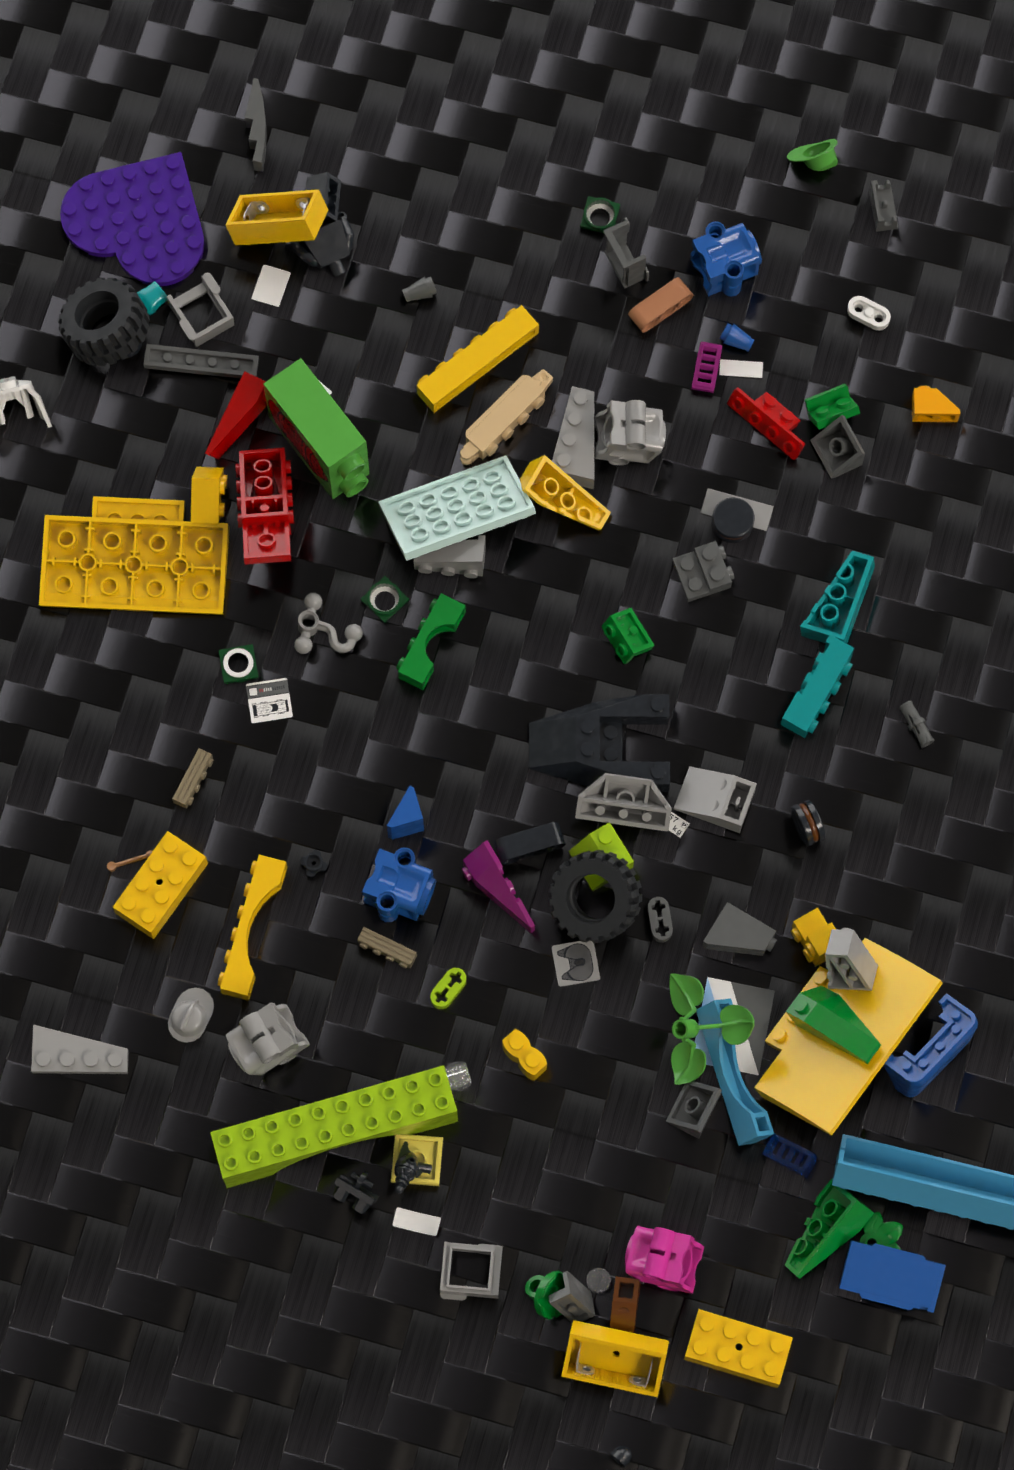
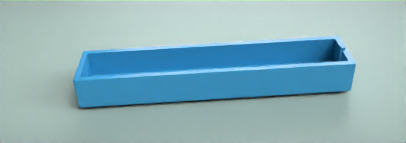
(925, 1181)

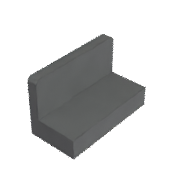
(574, 1300)

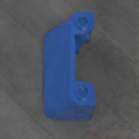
(914, 1073)

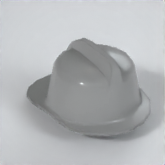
(190, 1015)

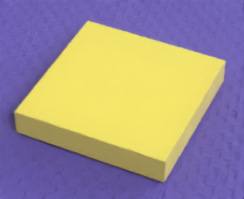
(427, 1150)

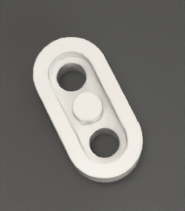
(869, 312)

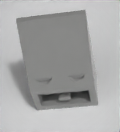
(716, 797)

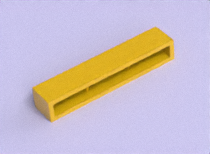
(477, 358)

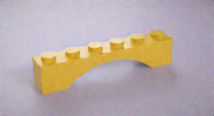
(266, 881)

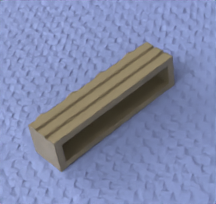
(192, 778)
(386, 947)

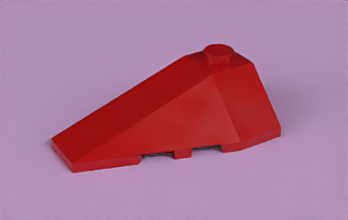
(241, 411)

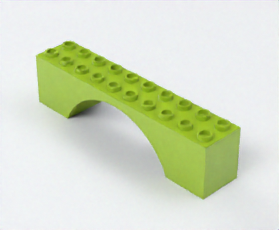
(382, 1110)

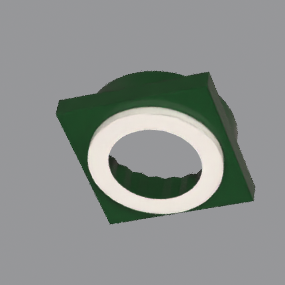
(595, 203)
(384, 585)
(230, 676)

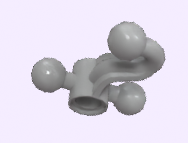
(304, 644)

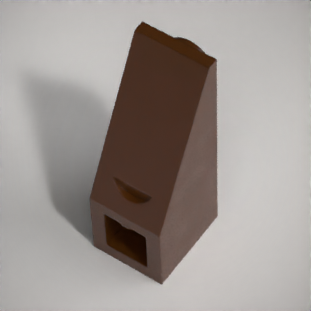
(625, 1304)

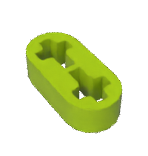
(444, 985)

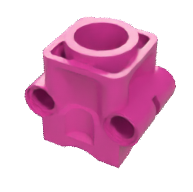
(663, 1258)

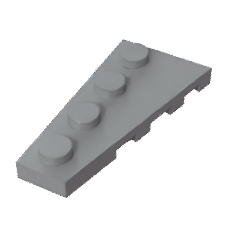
(72, 1054)

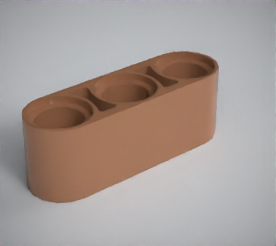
(660, 304)

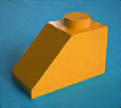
(932, 406)

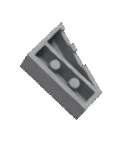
(458, 558)
(849, 962)

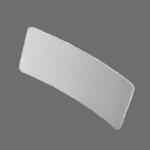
(416, 1221)

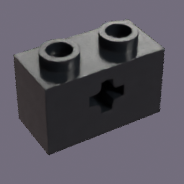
(330, 190)

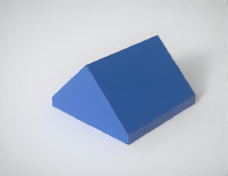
(407, 817)

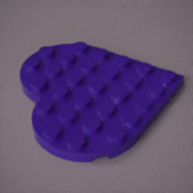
(140, 216)

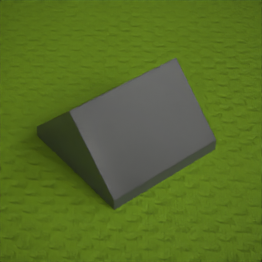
(838, 448)
(694, 1107)

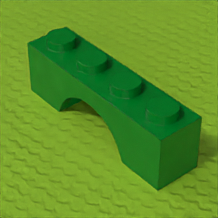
(443, 617)

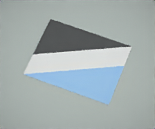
(759, 1003)

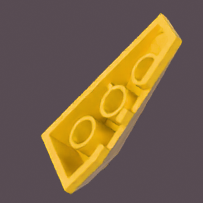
(560, 493)

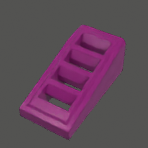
(707, 348)

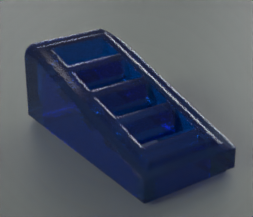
(808, 1165)

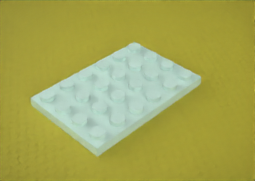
(456, 507)

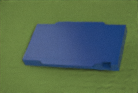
(892, 1276)

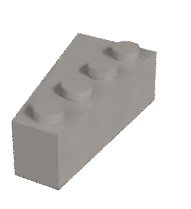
(576, 438)

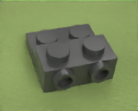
(703, 571)

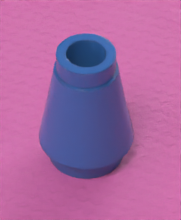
(735, 337)

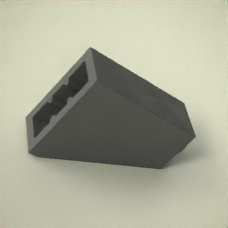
(739, 933)

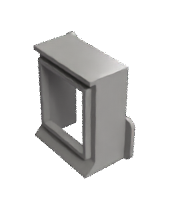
(210, 287)
(456, 1292)

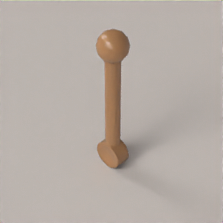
(112, 866)

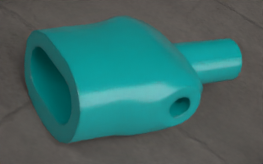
(152, 297)

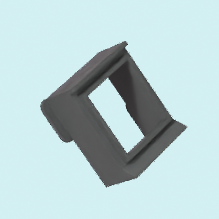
(626, 267)

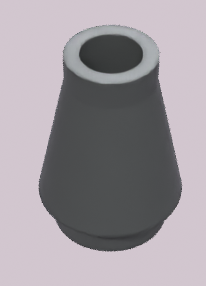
(421, 289)

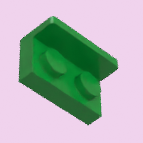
(830, 405)
(627, 635)

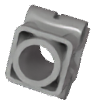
(629, 432)
(266, 1039)

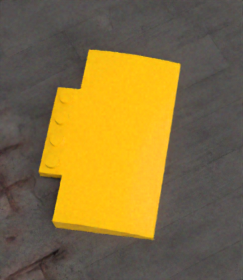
(134, 559)
(822, 1080)

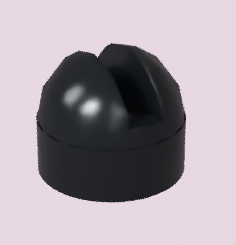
(621, 1455)

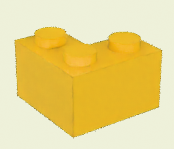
(206, 493)
(813, 934)

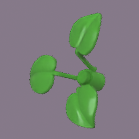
(736, 1027)

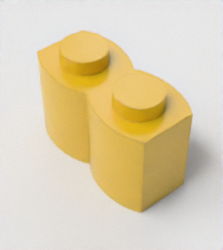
(519, 1050)

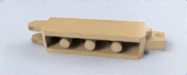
(504, 416)

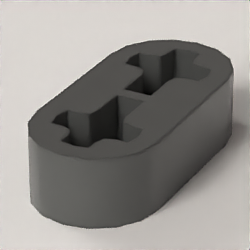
(665, 919)

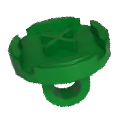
(547, 1285)

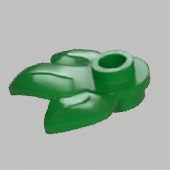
(881, 1232)

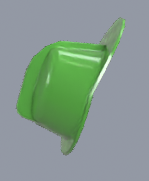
(816, 156)

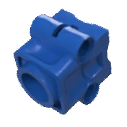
(725, 258)
(402, 886)

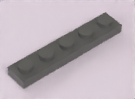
(199, 361)

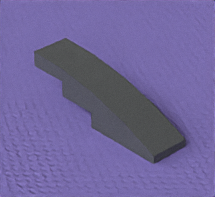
(256, 121)

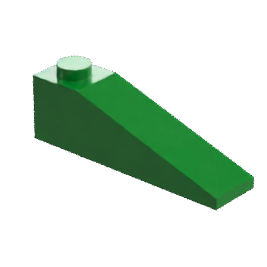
(833, 1021)
(833, 1223)

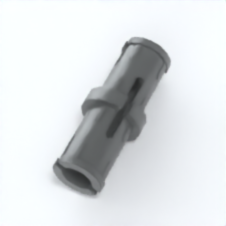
(916, 724)

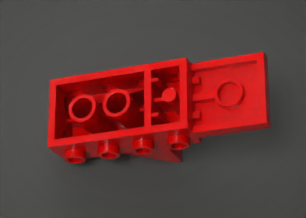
(265, 505)

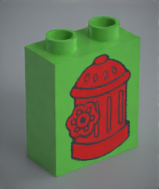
(318, 430)

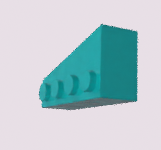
(841, 601)
(818, 687)

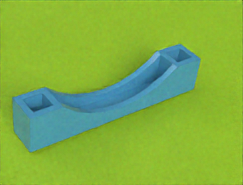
(746, 1115)

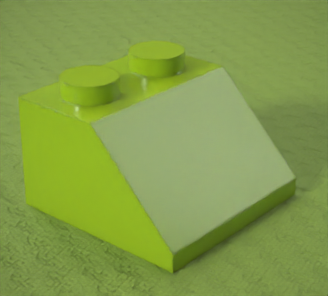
(602, 839)

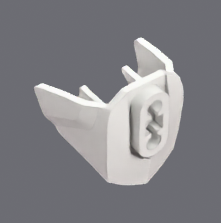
(18, 389)

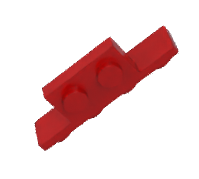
(770, 419)

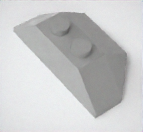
(624, 802)

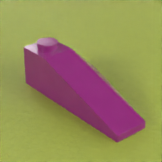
(486, 873)

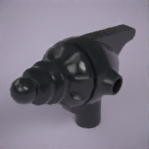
(408, 1168)

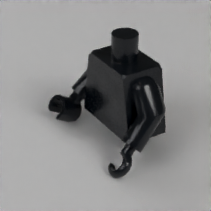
(329, 246)

